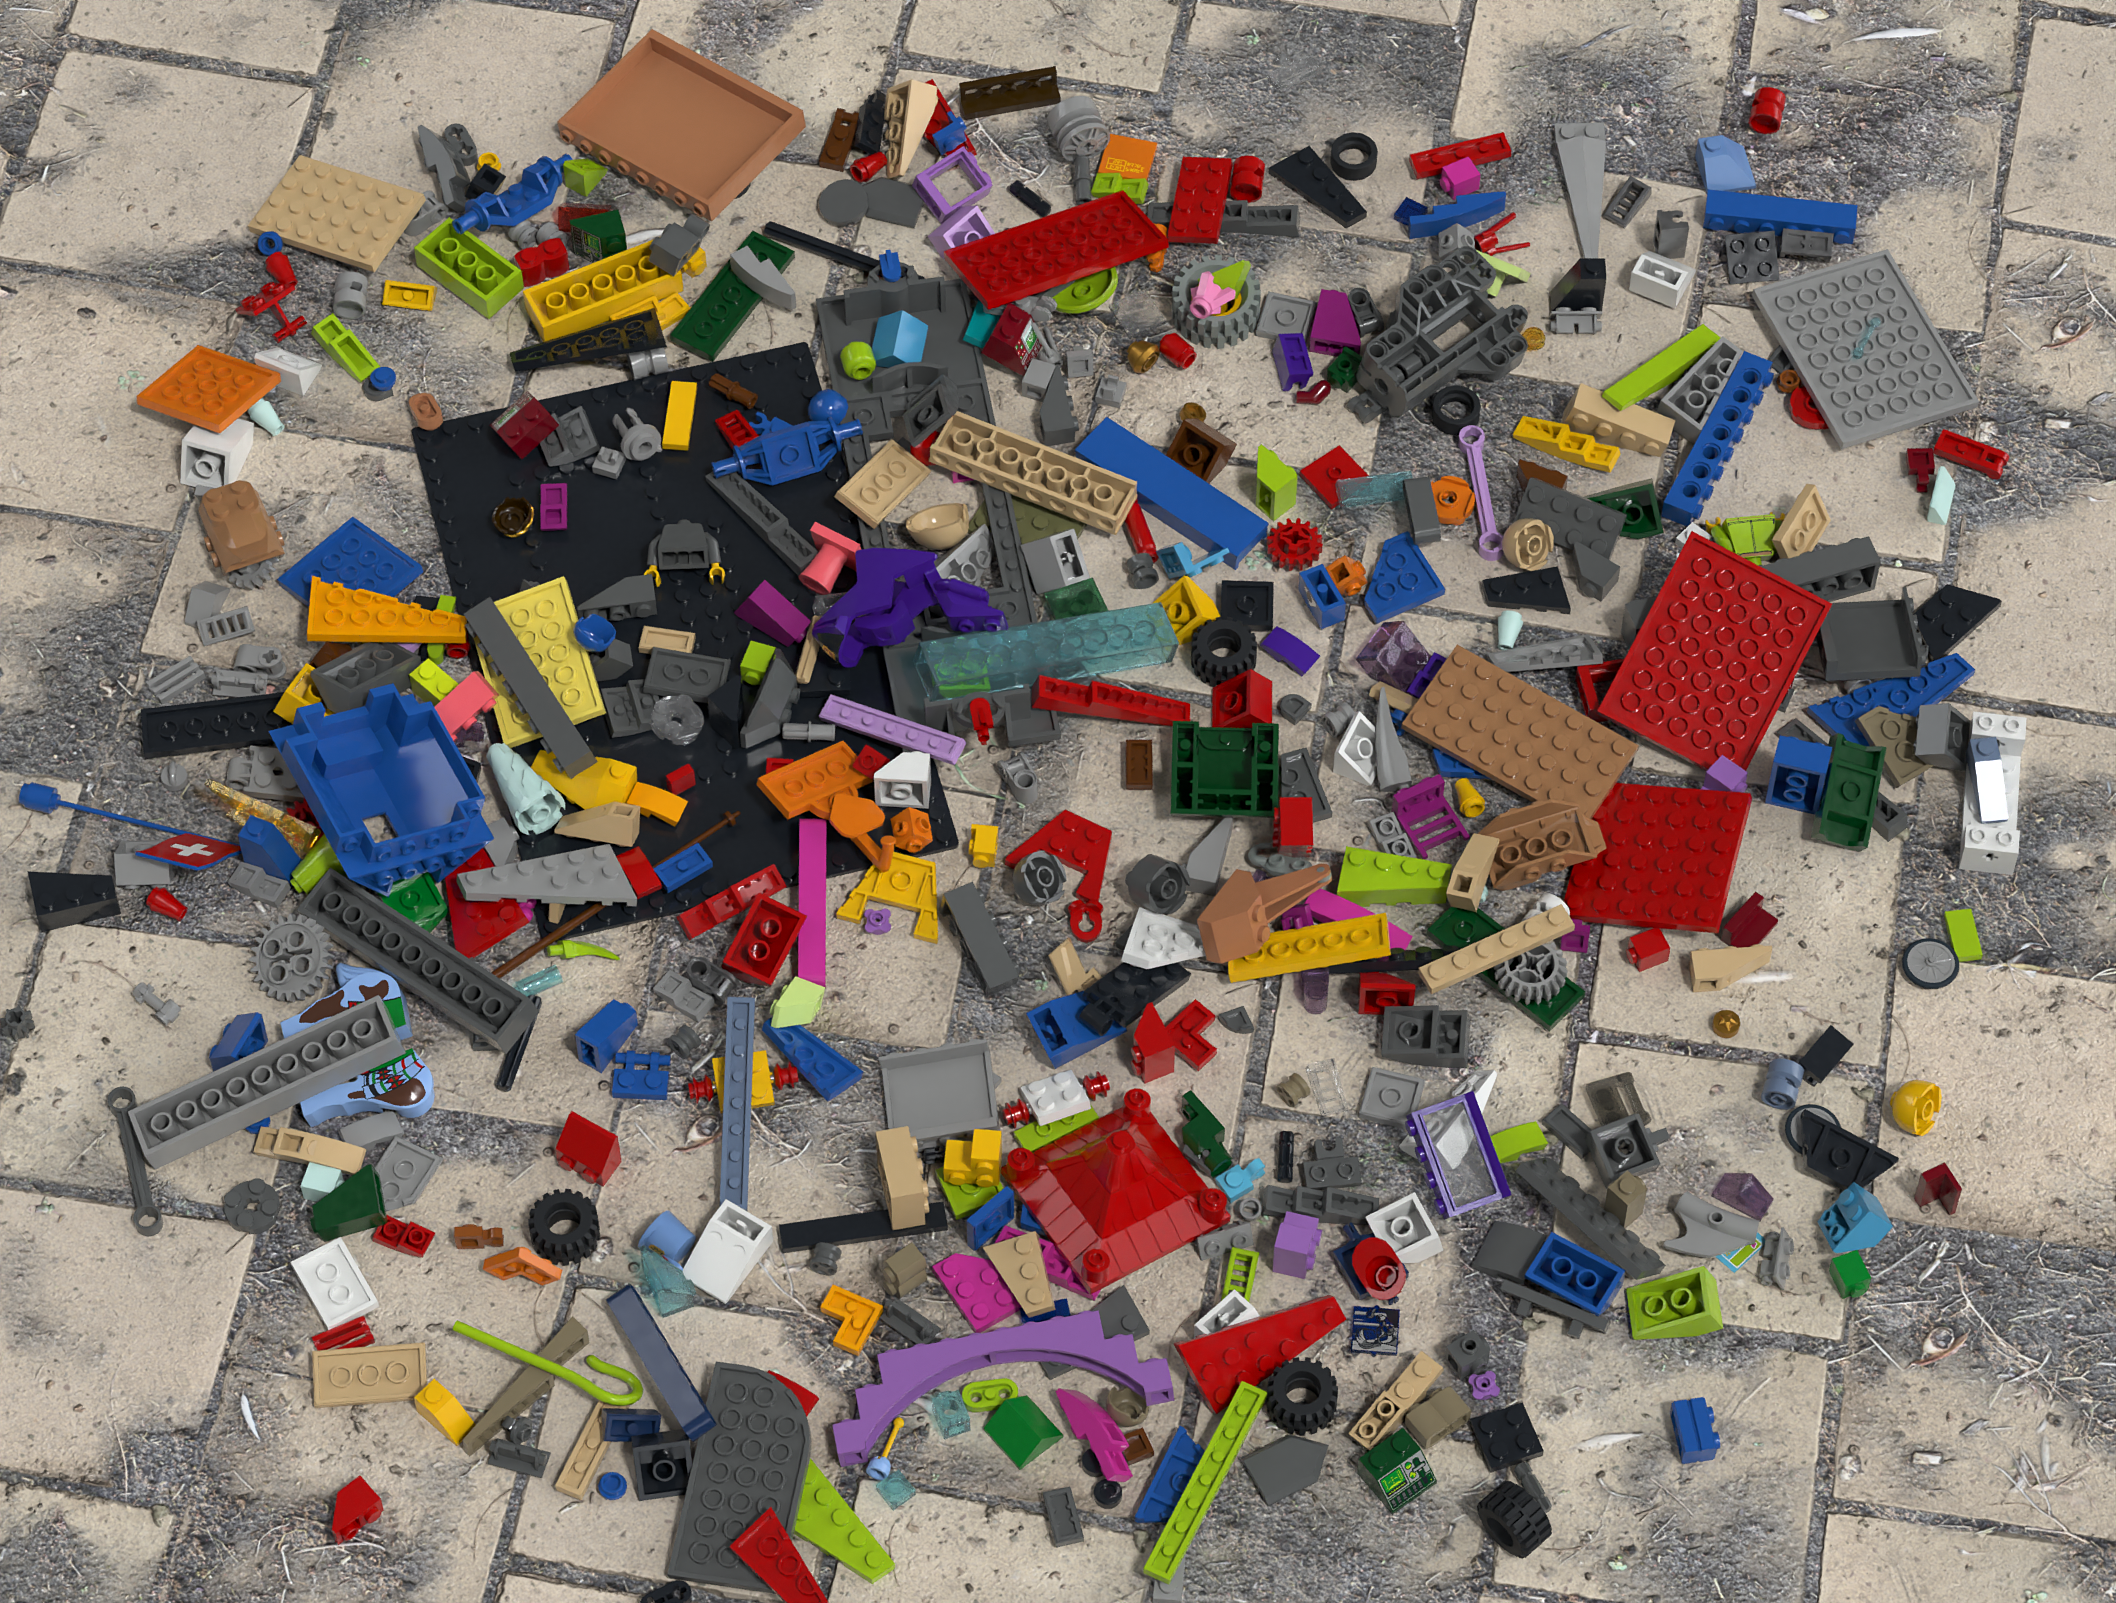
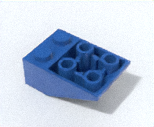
(1063, 1033)

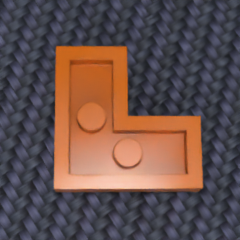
(522, 1262)

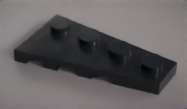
(1319, 185)

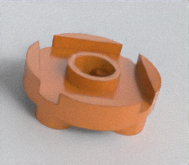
(1463, 500)

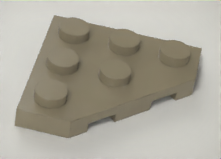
(1898, 735)

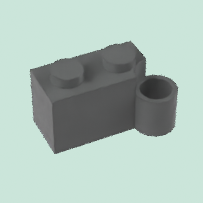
(678, 244)

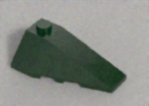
(1640, 505)

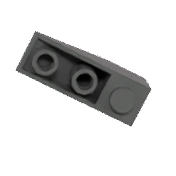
(1056, 419)
(625, 599)

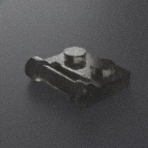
(1608, 1101)

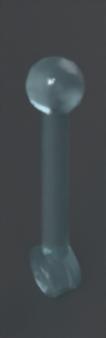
(1858, 352)

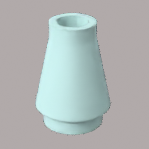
(266, 417)
(1508, 629)

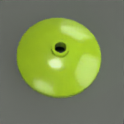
(1087, 292)

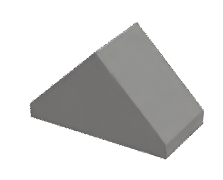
(205, 601)

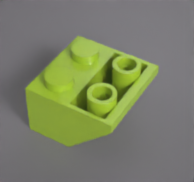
(1274, 484)

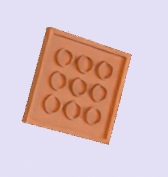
(208, 389)

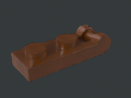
(839, 141)

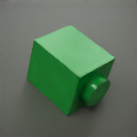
(1850, 1275)

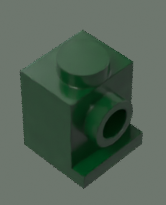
(1343, 370)

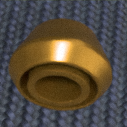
(1142, 355)

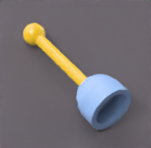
(880, 1466)

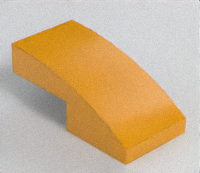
(657, 802)

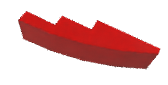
(730, 902)

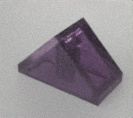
(1744, 1194)

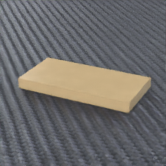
(883, 483)
(369, 1374)

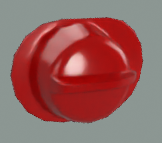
(1378, 1268)

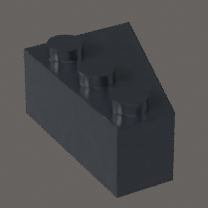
(72, 898)

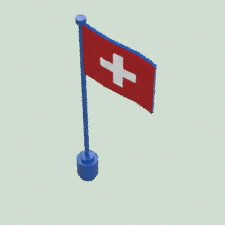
(185, 850)

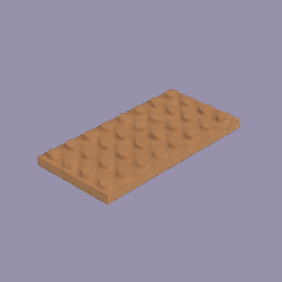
(1518, 734)

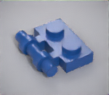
(641, 1083)

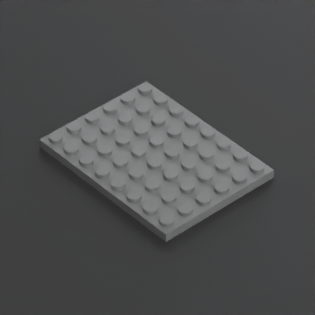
(1904, 367)

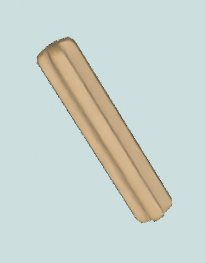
(808, 655)

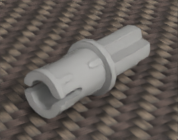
(808, 731)

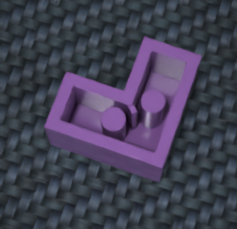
(1725, 776)
(1296, 1245)

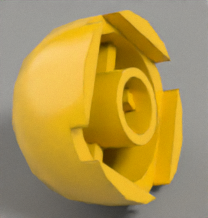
(1914, 1106)

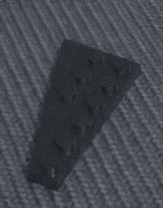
(613, 338)

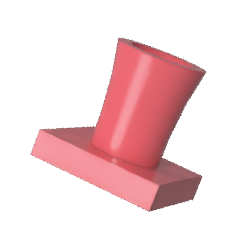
(833, 553)

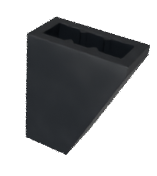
(1581, 286)

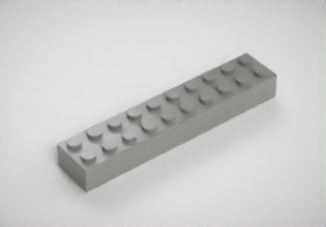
(266, 1082)

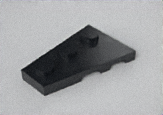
(1529, 589)
(826, 678)

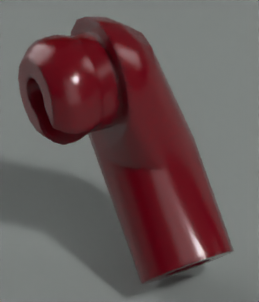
(1315, 395)

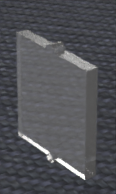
(1137, 314)

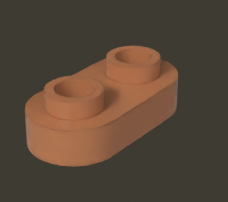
(426, 411)

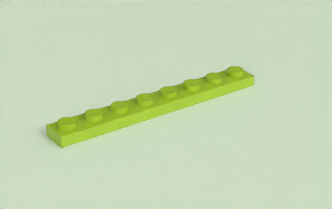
(1205, 1483)

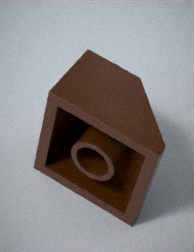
(1201, 449)

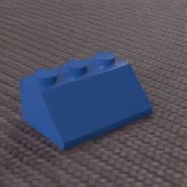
(1576, 1274)

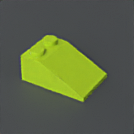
(1675, 1306)

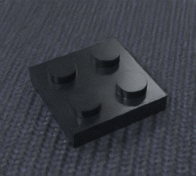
(1248, 603)
(1506, 1437)

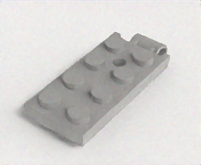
(257, 776)

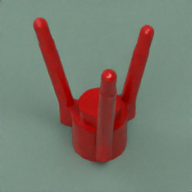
(1486, 240)

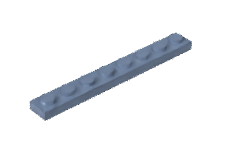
(737, 1101)

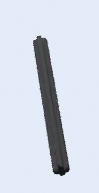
(823, 247)

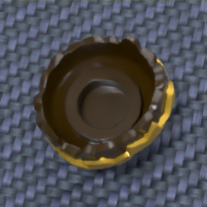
(513, 516)

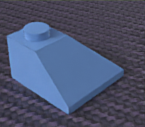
(1723, 164)

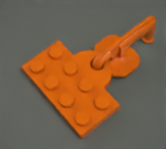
(828, 788)

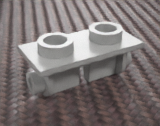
(1566, 319)
(238, 683)
(1221, 1242)
(1779, 1248)

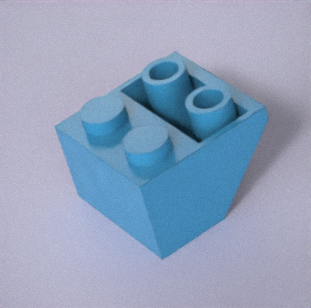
(1854, 1221)

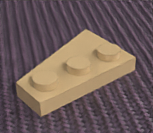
(1024, 1271)

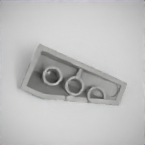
(966, 560)

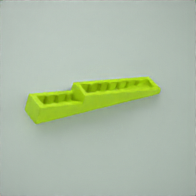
(1662, 368)

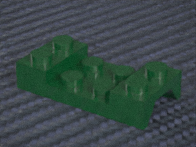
(1849, 794)

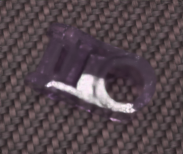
(1315, 983)

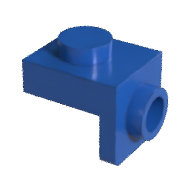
(950, 136)

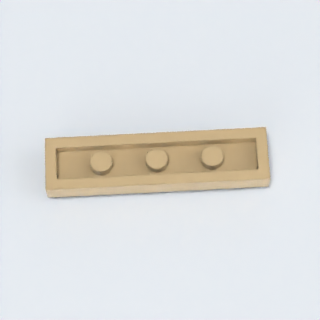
(585, 1456)

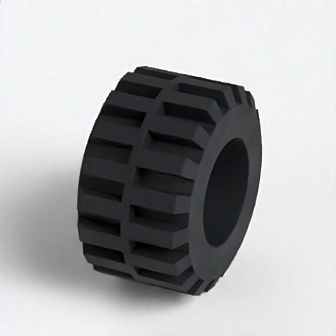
(1222, 635)
(558, 1208)
(1297, 1416)
(1514, 1519)

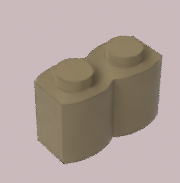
(904, 1271)
(1437, 1417)

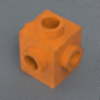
(1347, 575)
(911, 830)

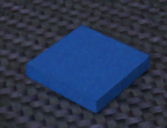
(990, 1218)

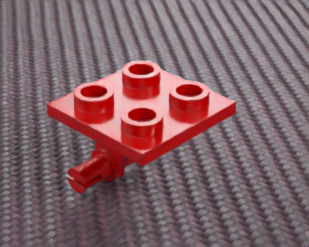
(269, 298)

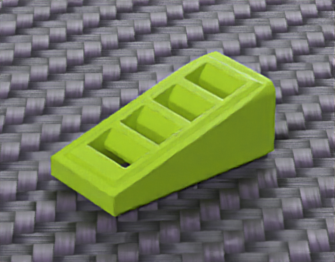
(1242, 1255)

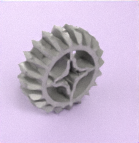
(1528, 979)

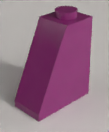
(1334, 325)
(774, 615)

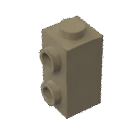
(1626, 1198)

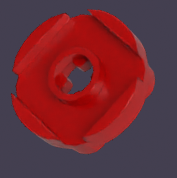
(1804, 414)

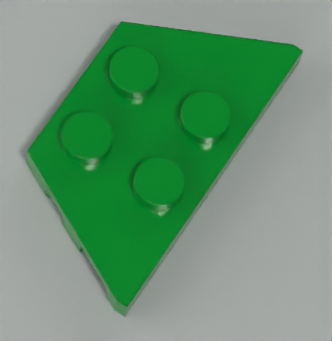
(417, 900)

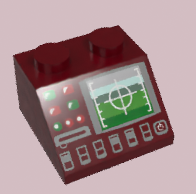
(1013, 340)
(524, 425)

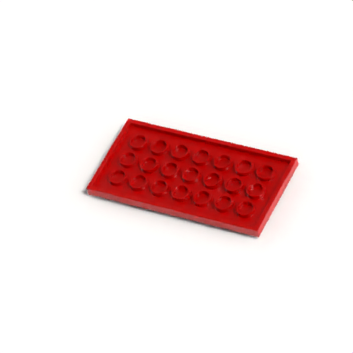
(1055, 249)

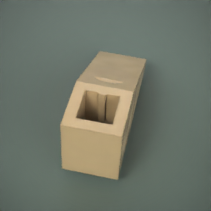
(607, 823)
(1472, 872)
(1721, 967)

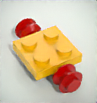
(761, 1081)

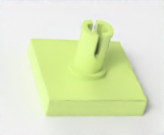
(1503, 269)

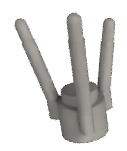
(1047, 354)

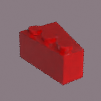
(1293, 827)

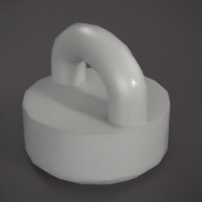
(174, 777)

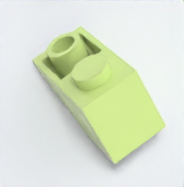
(797, 1003)

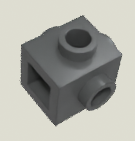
(1467, 1354)

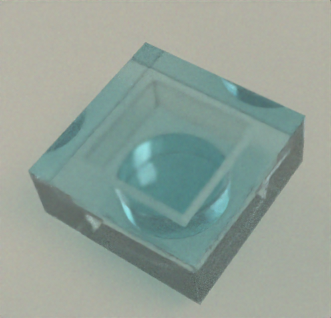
(895, 1490)

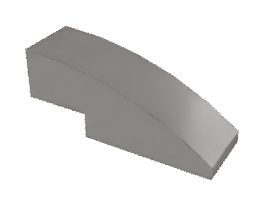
(762, 278)

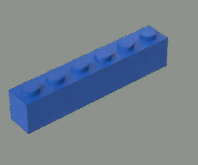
(1770, 213)

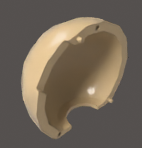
(939, 525)

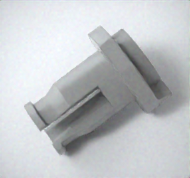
(640, 440)

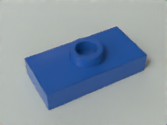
(683, 867)

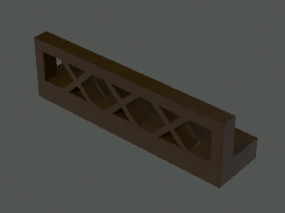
(1009, 96)

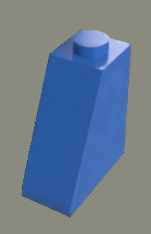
(267, 848)
(605, 1034)

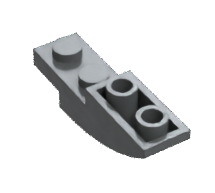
(448, 165)

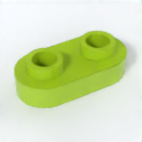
(989, 1393)

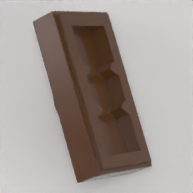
(1139, 765)

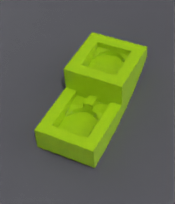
(1113, 182)
(1517, 1141)

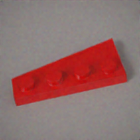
(776, 1561)

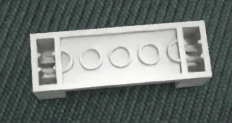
(1998, 838)

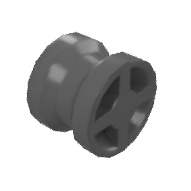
(684, 1041)
(825, 1259)

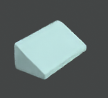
(1941, 497)

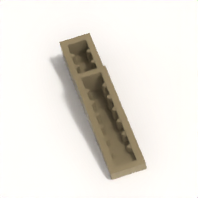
(528, 1386)

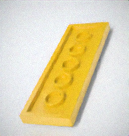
(1315, 948)

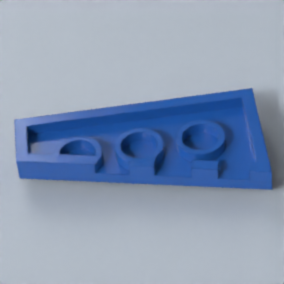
(814, 1059)

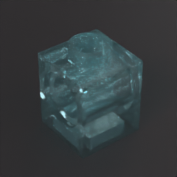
(951, 1424)

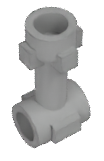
(166, 1012)

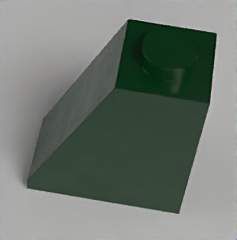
(351, 1206)

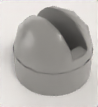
(1252, 1204)

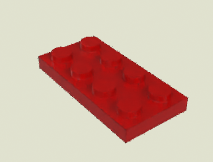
(1200, 200)

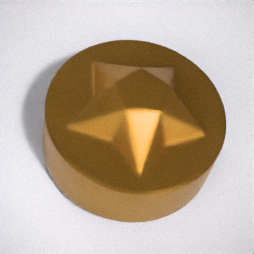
(1192, 410)
(1726, 1023)

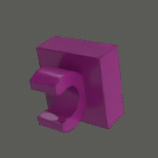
(1297, 917)
(1578, 939)

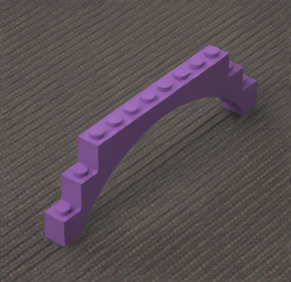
(1067, 1340)

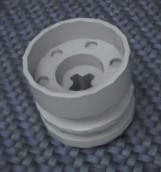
(1078, 128)

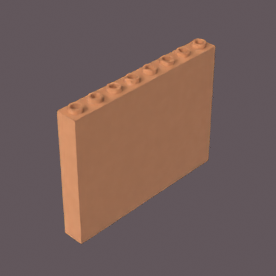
(681, 125)

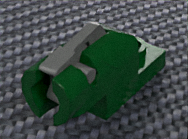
(1203, 1137)

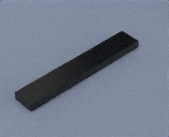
(855, 1229)

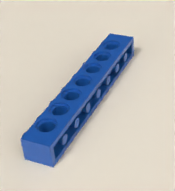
(1733, 405)

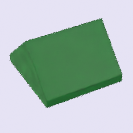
(1022, 1430)

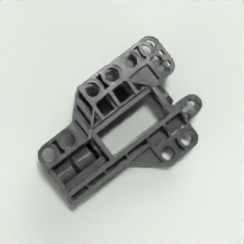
(1393, 359)

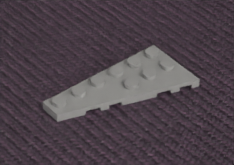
(557, 879)

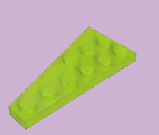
(837, 1530)

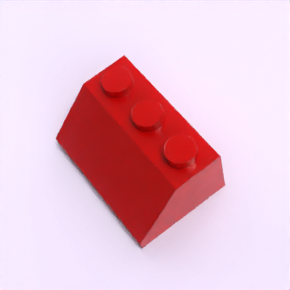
(763, 941)

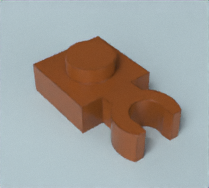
(474, 1237)

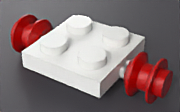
(1055, 1098)

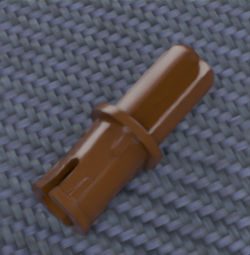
(733, 390)

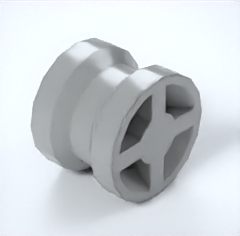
(549, 231)
(524, 234)

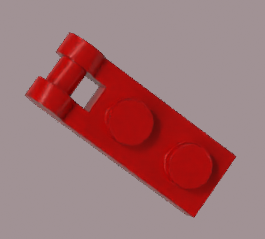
(1971, 453)

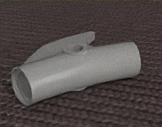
(1710, 1229)

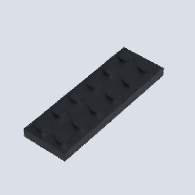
(210, 725)

